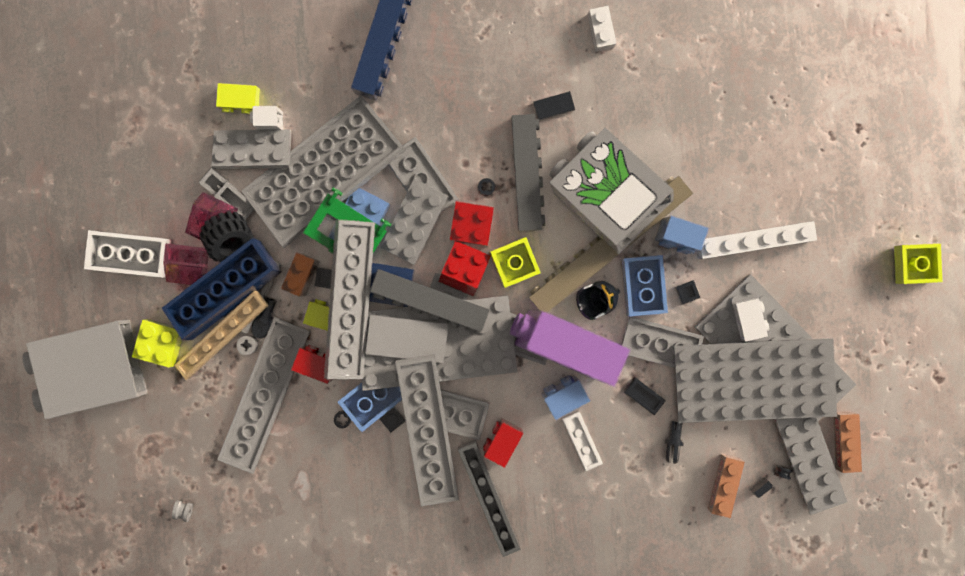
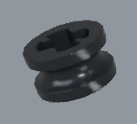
(486, 192)
(338, 423)
(783, 472)

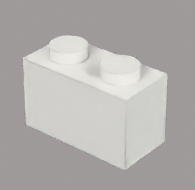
(601, 28)
(267, 118)
(750, 319)

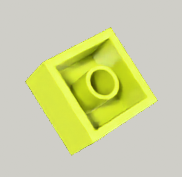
(514, 262)
(918, 263)
(157, 343)

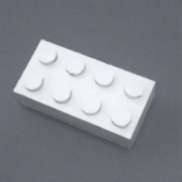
(125, 253)

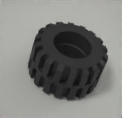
(224, 235)

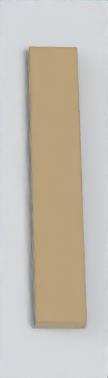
(221, 335)

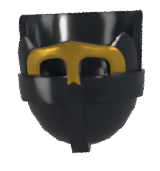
(597, 299)

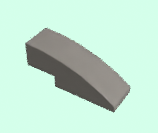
(226, 192)

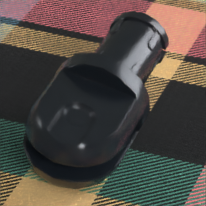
(264, 320)
(674, 439)

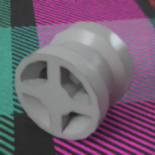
(251, 345)
(182, 511)

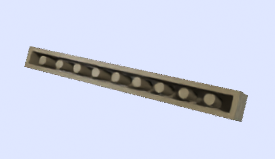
(594, 258)

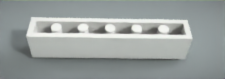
(758, 240)

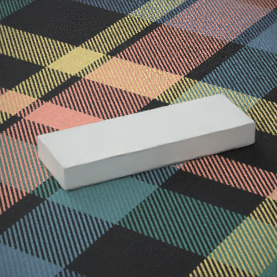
(582, 441)

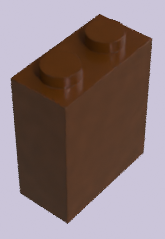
(300, 274)

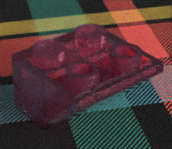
(202, 210)
(184, 263)

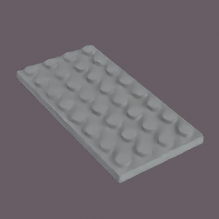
(337, 155)
(721, 325)
(465, 352)
(756, 380)

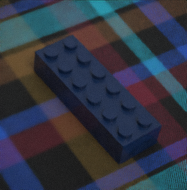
(380, 48)
(221, 289)

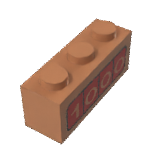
(847, 442)
(725, 486)

